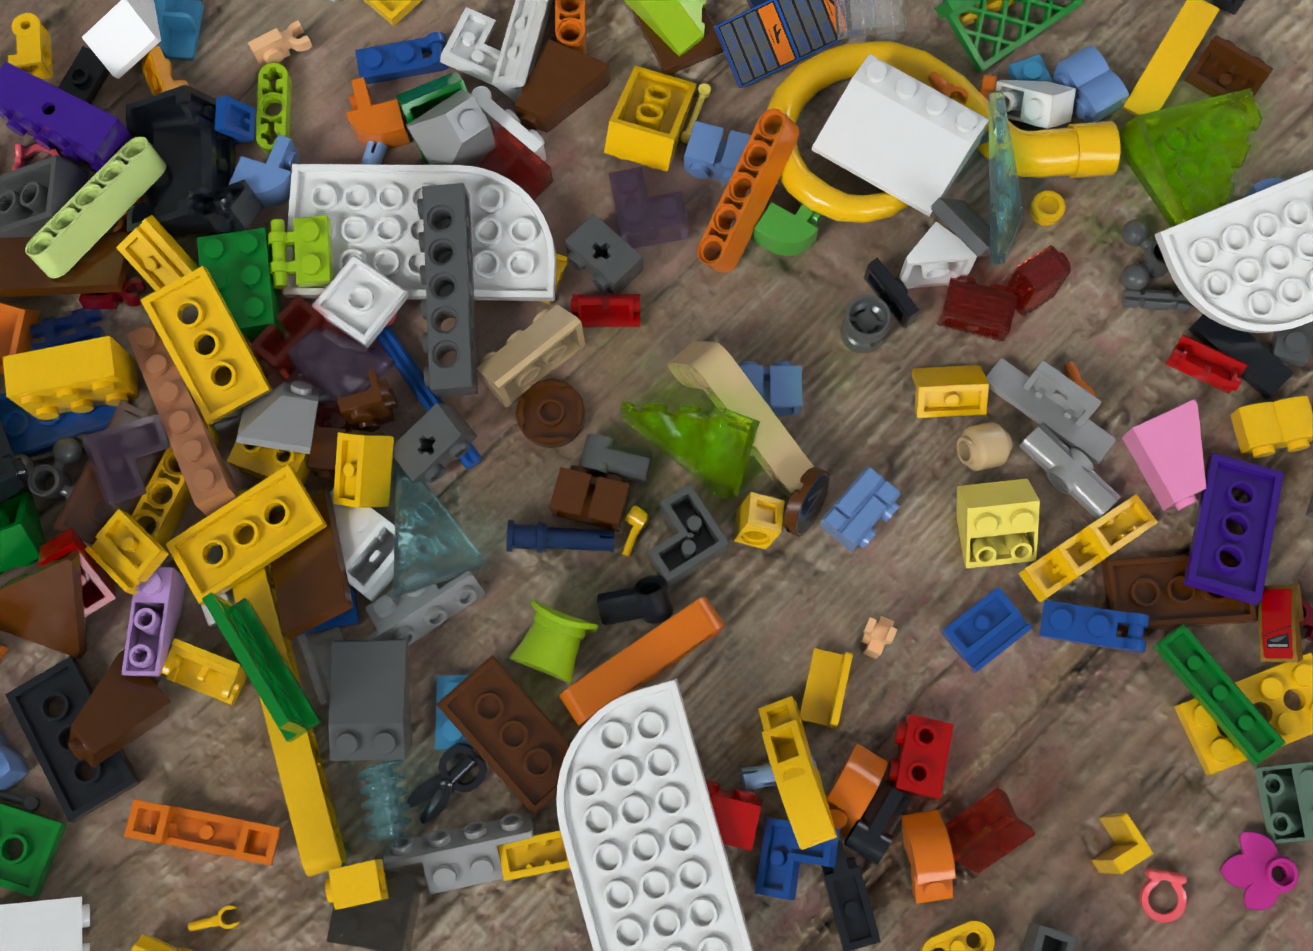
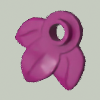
(1254, 871)

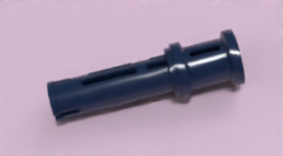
(542, 537)

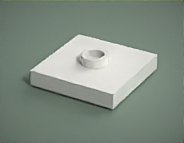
(360, 301)

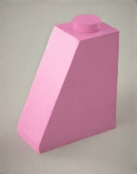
(1170, 455)

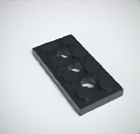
(47, 740)

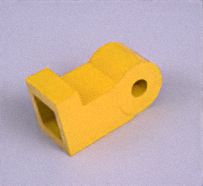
(33, 46)

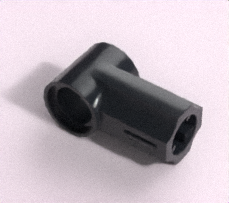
(645, 600)
(874, 830)

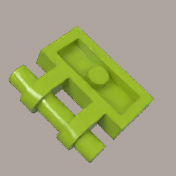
(312, 252)

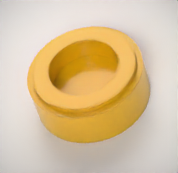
(1047, 208)

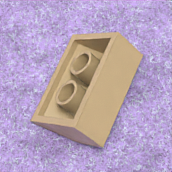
(531, 354)

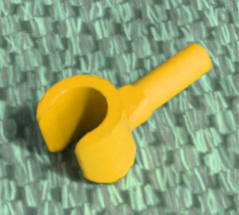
(638, 519)
(213, 921)

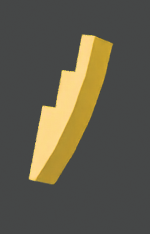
(1171, 57)
(1087, 548)
(533, 856)

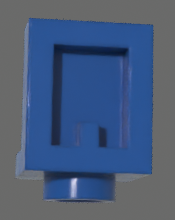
(235, 119)

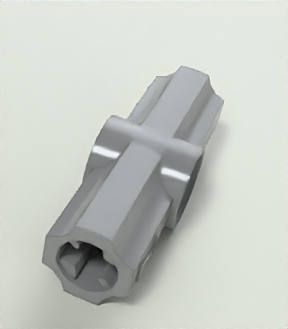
(1069, 471)

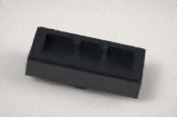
(85, 76)
(892, 292)

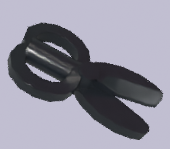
(442, 786)

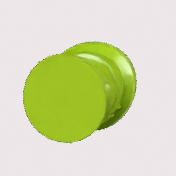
(552, 642)

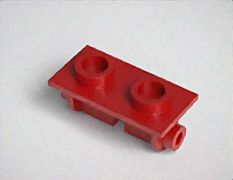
(607, 309)
(1206, 364)

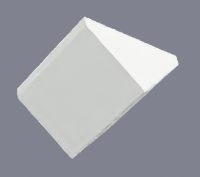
(124, 35)
(936, 259)

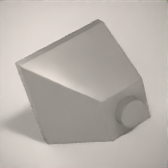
(453, 131)
(281, 418)

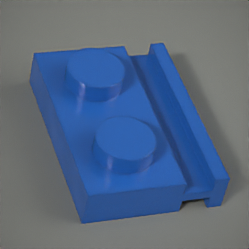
(986, 629)

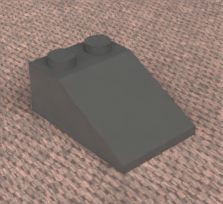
(36, 194)
(369, 700)

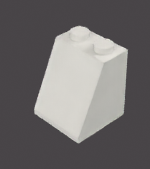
(44, 925)

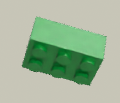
(243, 277)

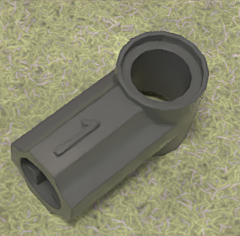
(605, 456)

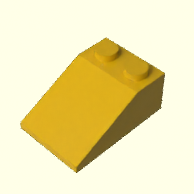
(649, 118)

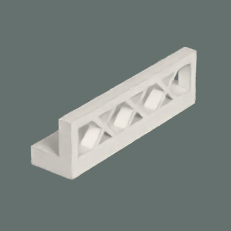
(521, 45)

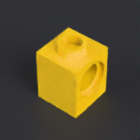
(758, 520)
(356, 884)

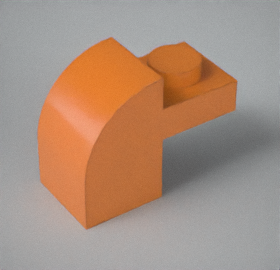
(376, 122)
(854, 787)
(929, 856)

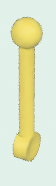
(704, 91)

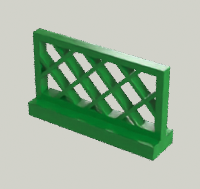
(953, 8)
(264, 666)

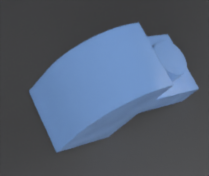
(271, 179)

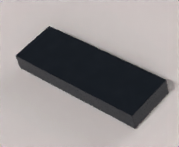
(1263, 371)

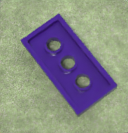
(1211, 536)

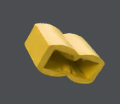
(1274, 425)

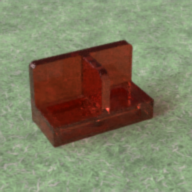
(518, 164)
(986, 832)

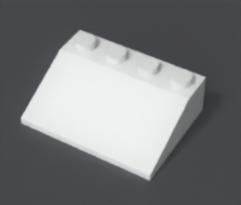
(900, 134)

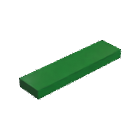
(1219, 695)

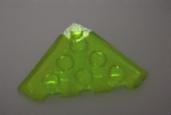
(1191, 152)
(709, 447)

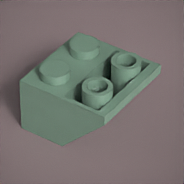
(1287, 801)

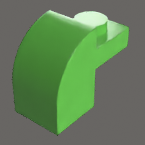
(785, 232)

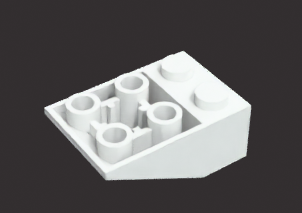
(366, 548)

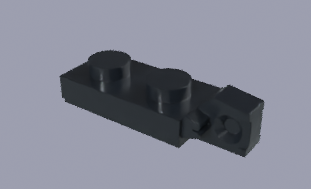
(850, 903)

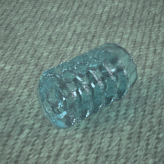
(384, 801)

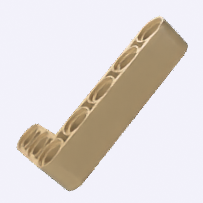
(716, 372)

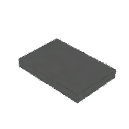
(964, 224)

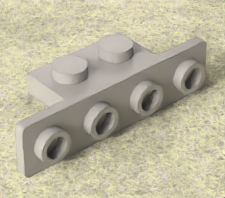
(1055, 402)
(421, 610)
(462, 854)

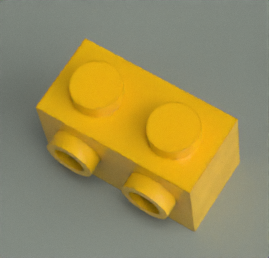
(265, 461)

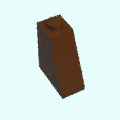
(559, 86)
(116, 714)

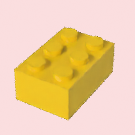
(71, 377)

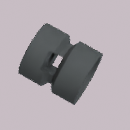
(865, 324)

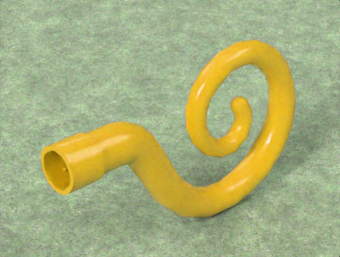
(1072, 151)

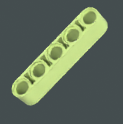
(95, 207)

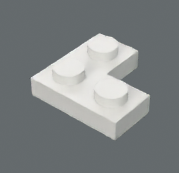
(468, 48)

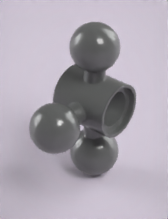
(1136, 276)
(65, 452)

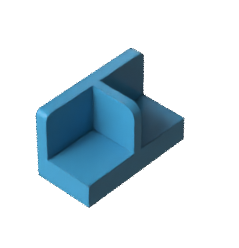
(179, 27)

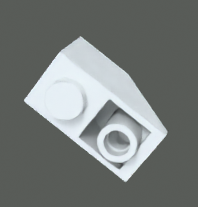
(1038, 102)

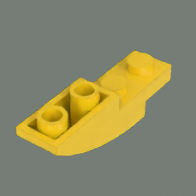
(796, 773)

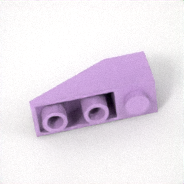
(153, 622)

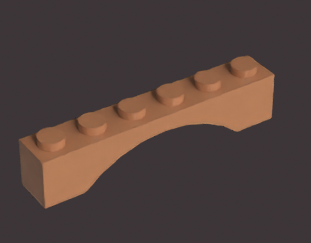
(191, 442)

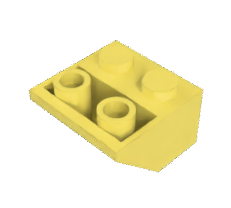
(998, 522)

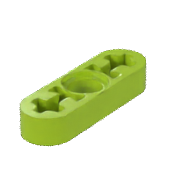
(267, 96)

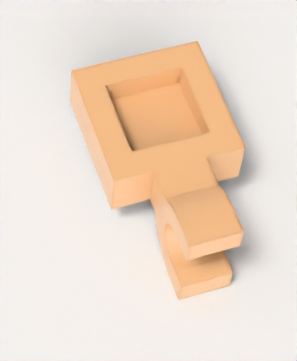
(275, 45)
(876, 635)

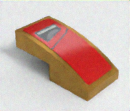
(1279, 623)

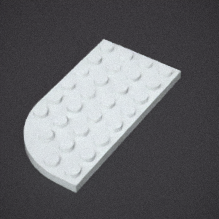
(379, 222)
(1249, 259)
(646, 831)

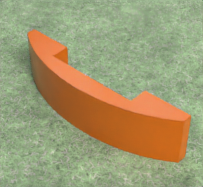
(202, 831)

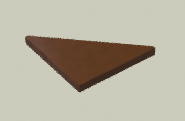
(47, 606)

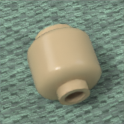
(984, 446)

